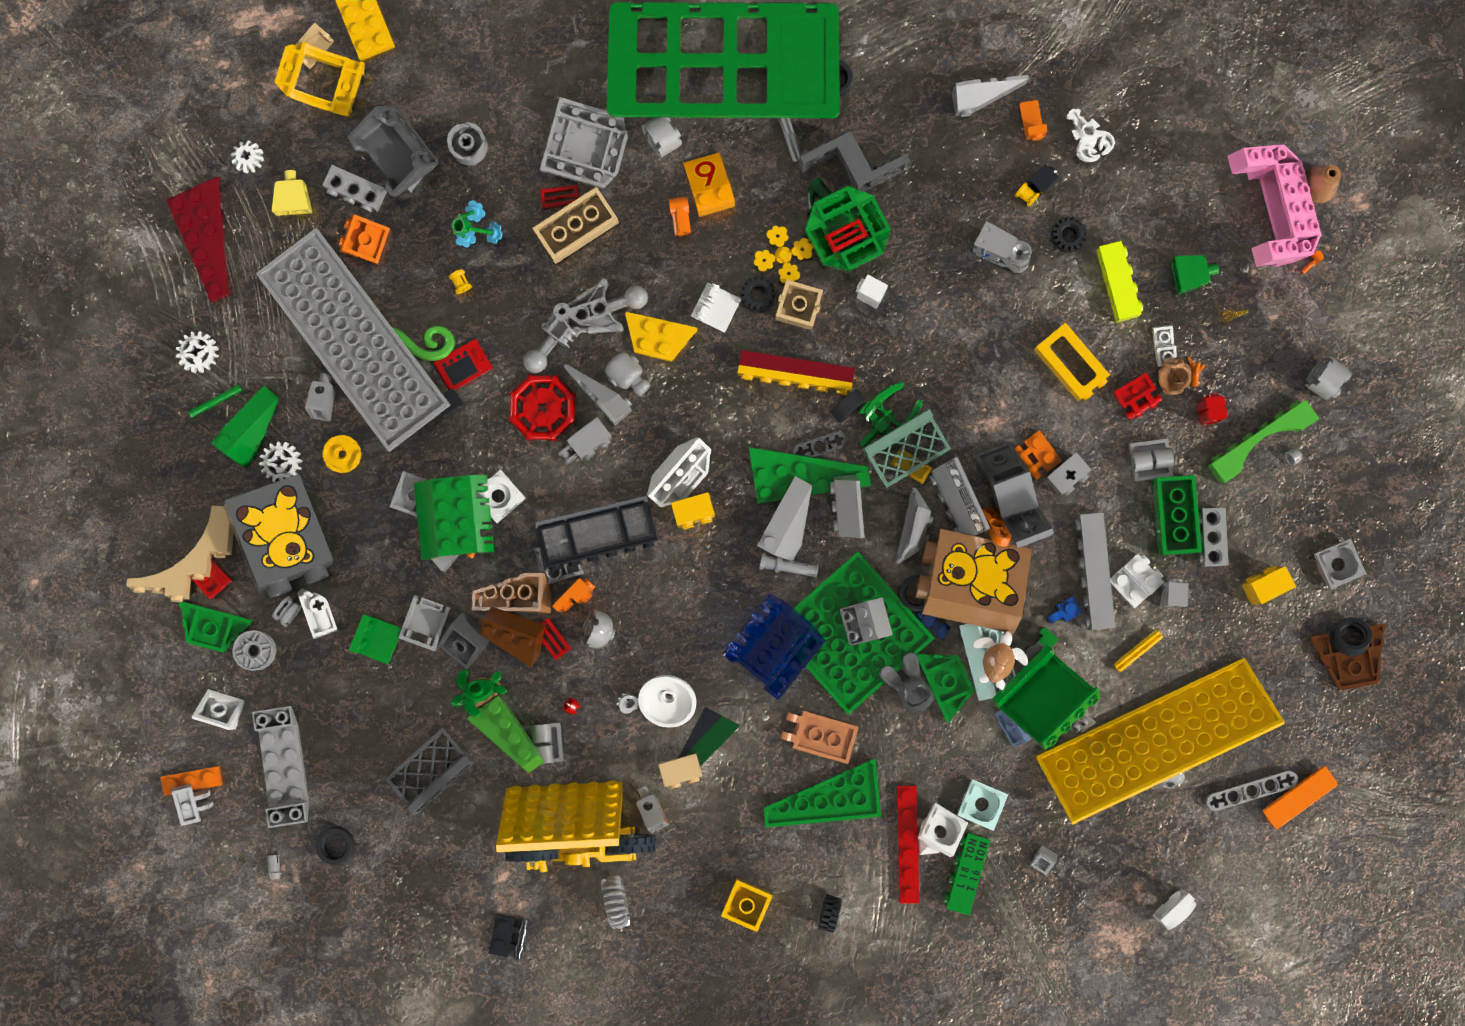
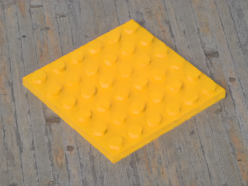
(560, 816)

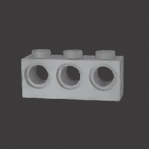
(350, 180)
(1220, 544)

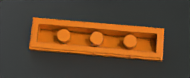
(1300, 797)

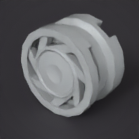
(286, 611)

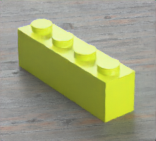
(1119, 281)

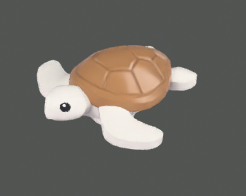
(999, 659)

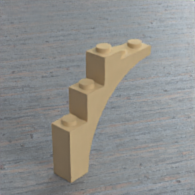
(176, 580)

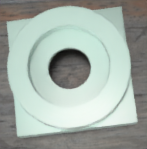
(988, 817)

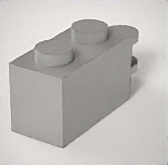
(586, 441)

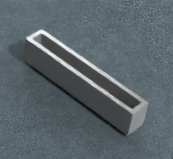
(1095, 571)

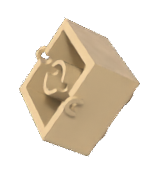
(799, 304)

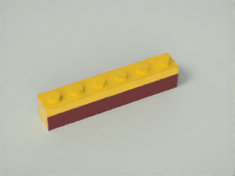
(796, 371)

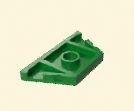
(211, 627)
(947, 681)

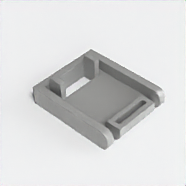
(425, 619)

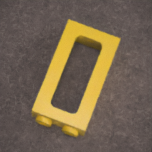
(1062, 373)

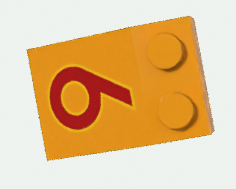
(709, 184)

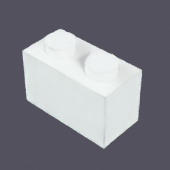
(871, 291)

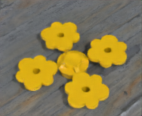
(783, 254)

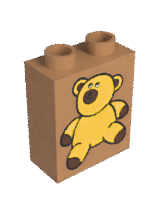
(974, 581)

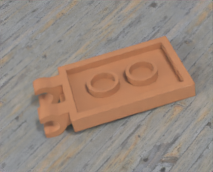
(821, 736)

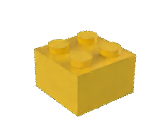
(693, 510)
(1269, 585)
(746, 904)

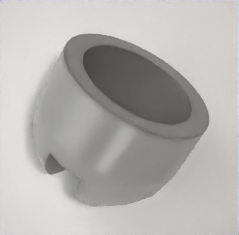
(1293, 456)

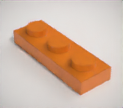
(198, 779)

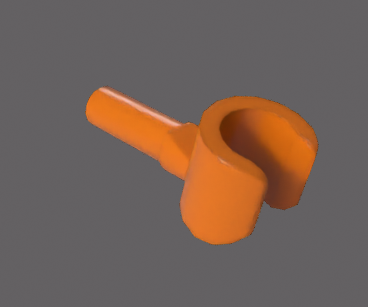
(1317, 257)

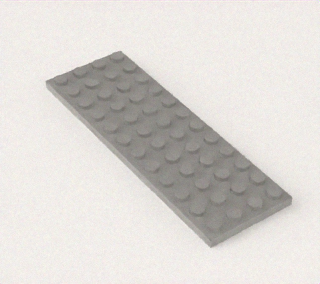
(353, 339)

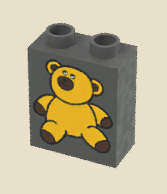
(279, 535)

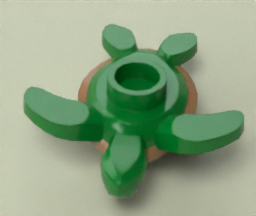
(477, 692)

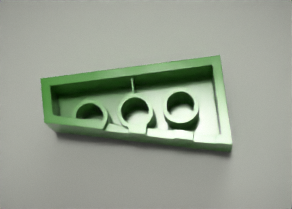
(507, 733)

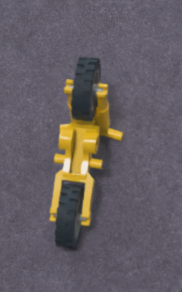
(628, 844)

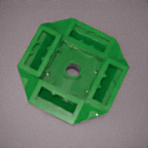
(839, 210)

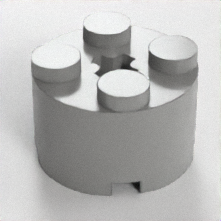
(464, 134)
(661, 135)
(1328, 378)

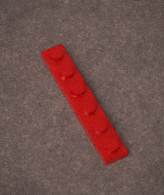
(907, 844)

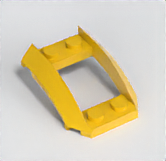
(346, 87)

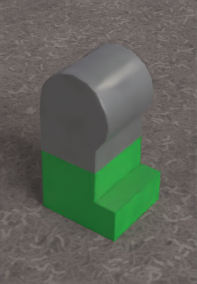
(1045, 638)

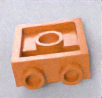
(363, 239)
(579, 591)

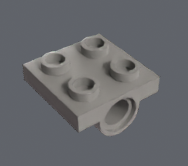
(1151, 459)
(547, 740)

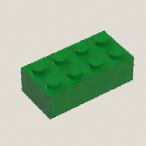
(1176, 515)

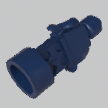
(931, 623)

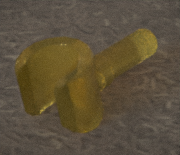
(1235, 314)

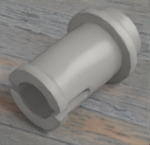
(273, 867)

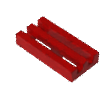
(559, 197)
(832, 243)
(562, 652)

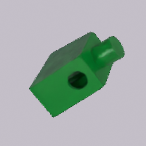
(1192, 272)

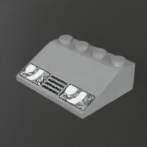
(959, 498)

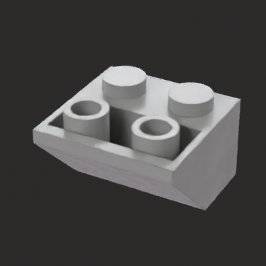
(866, 621)

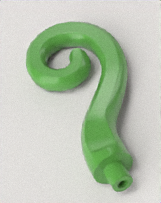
(430, 355)

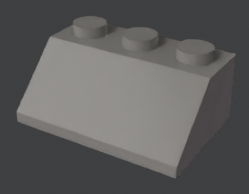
(847, 506)

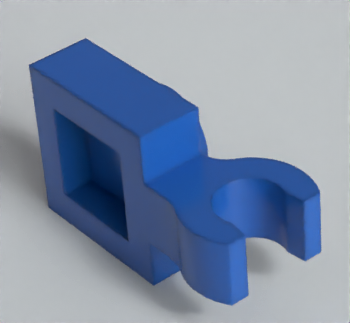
(1066, 609)

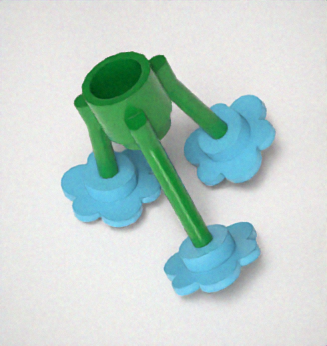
(465, 232)

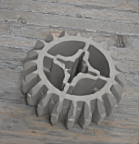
(615, 902)

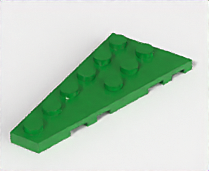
(776, 470)
(839, 798)

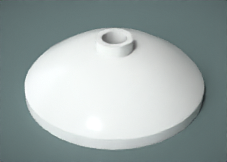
(665, 709)

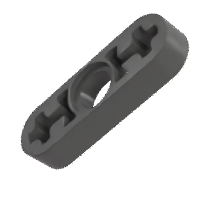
(831, 437)

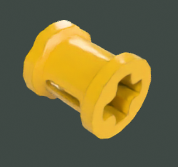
(1027, 194)
(460, 281)

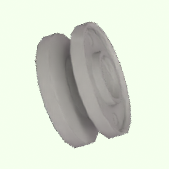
(243, 655)

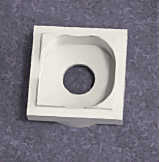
(512, 498)
(954, 830)
(1175, 909)

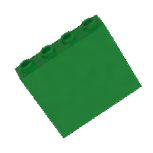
(1046, 698)

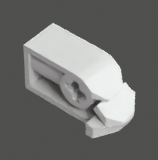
(320, 621)

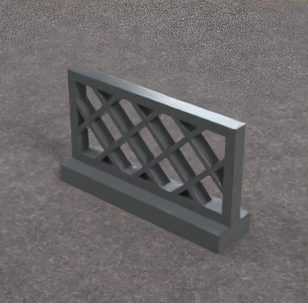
(442, 781)

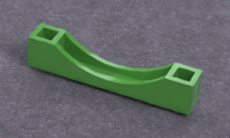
(1230, 464)

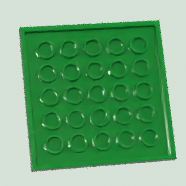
(853, 671)

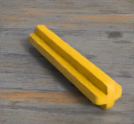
(1138, 650)

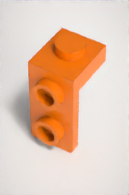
(1032, 120)

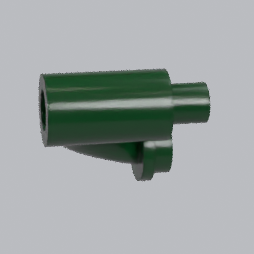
(820, 189)

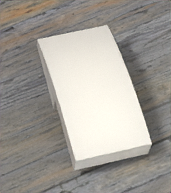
(1163, 343)

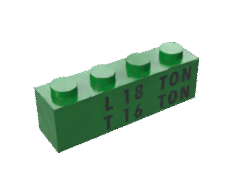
(967, 873)

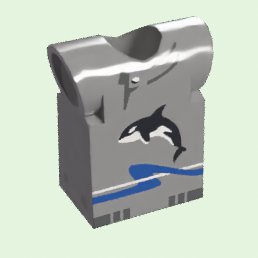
(1002, 248)

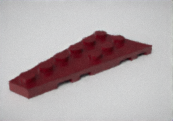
(202, 229)

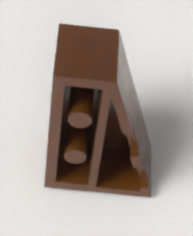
(514, 634)

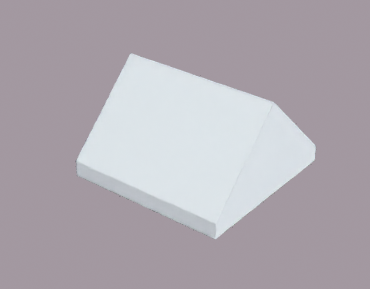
(219, 710)

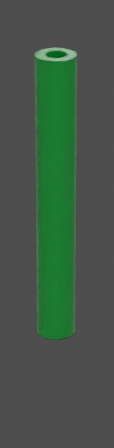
(214, 401)

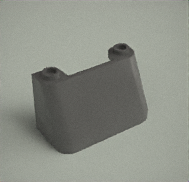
(393, 148)

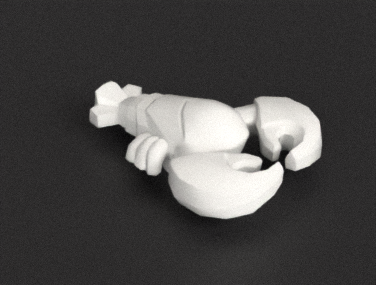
(1088, 137)

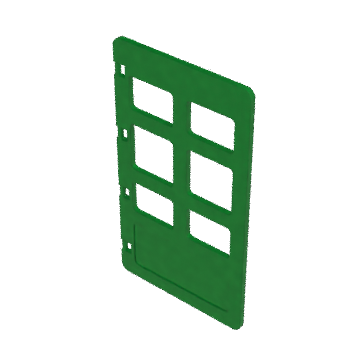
(798, 60)

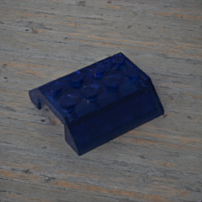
(775, 645)

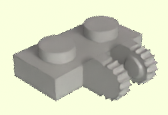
(186, 803)

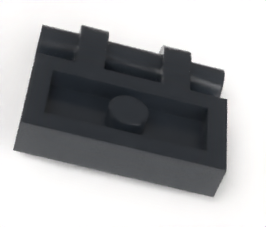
(502, 936)

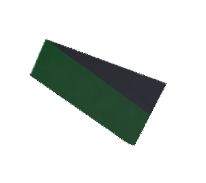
(708, 735)

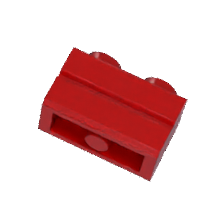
(1212, 409)

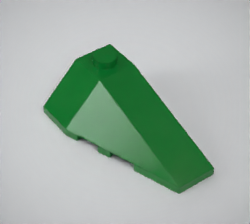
(245, 431)

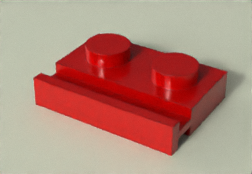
(215, 583)

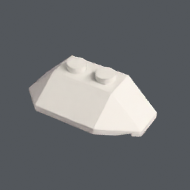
(680, 473)

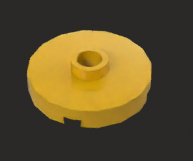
(332, 451)

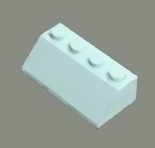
(970, 634)

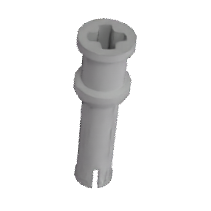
(780, 564)

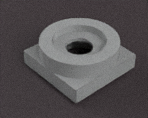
(1352, 565)

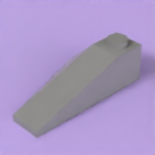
(786, 529)

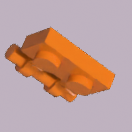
(1042, 452)

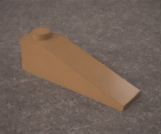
(520, 594)

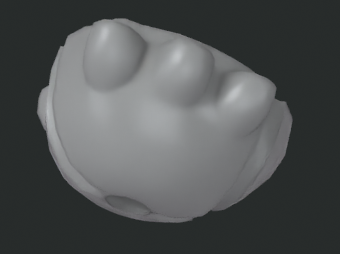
(627, 702)

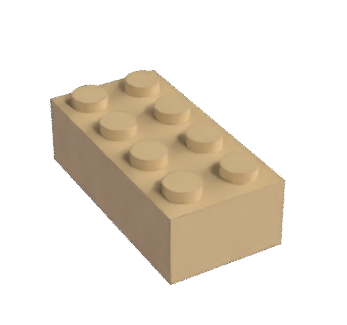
(575, 225)

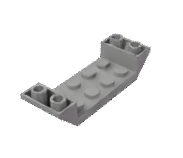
(282, 766)

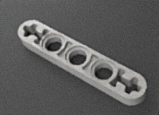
(1261, 791)

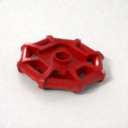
(541, 418)

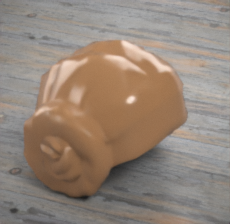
(1174, 376)

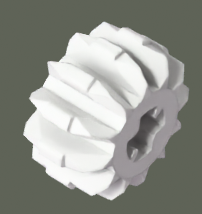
(254, 158)

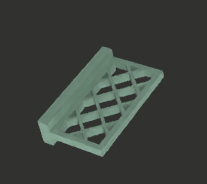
(902, 432)

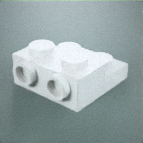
(1136, 580)

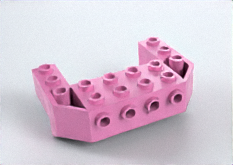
(1286, 200)

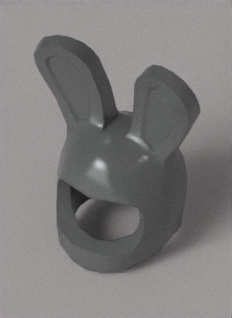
(913, 692)

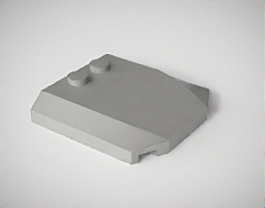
(584, 144)

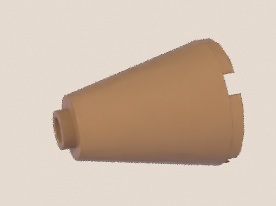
(1323, 182)

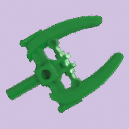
(881, 424)

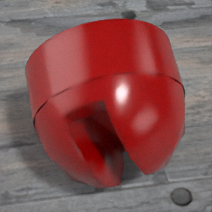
(571, 706)

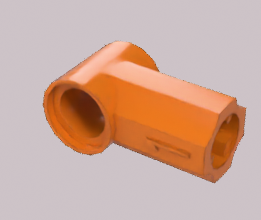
(679, 211)

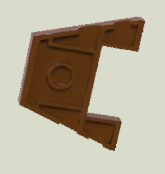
(1352, 671)

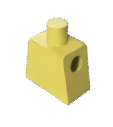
(291, 196)

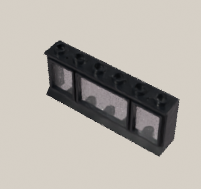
(595, 533)

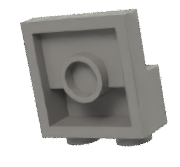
(404, 495)

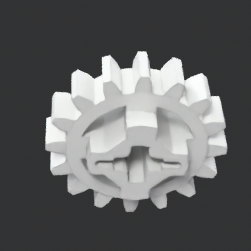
(188, 353)
(280, 454)

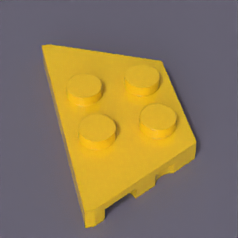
(658, 337)

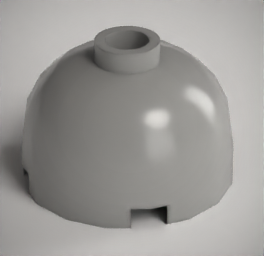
(597, 629)

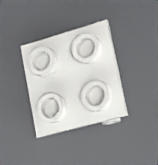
(716, 307)

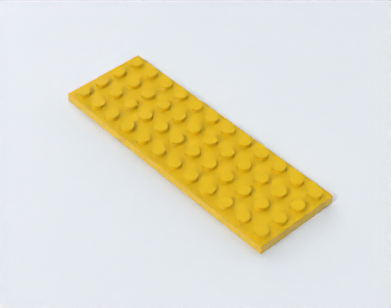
(1159, 740)

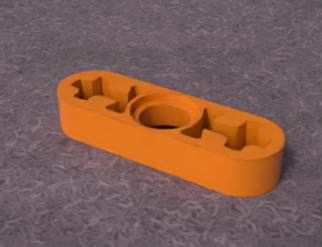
(998, 531)

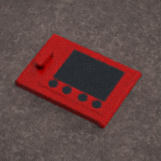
(463, 365)

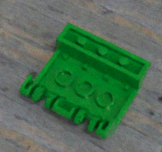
(452, 516)

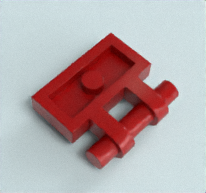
(1134, 391)

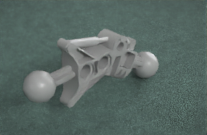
(561, 332)

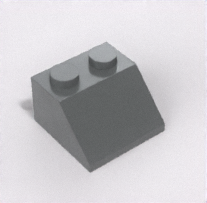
(463, 640)

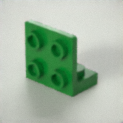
(375, 639)

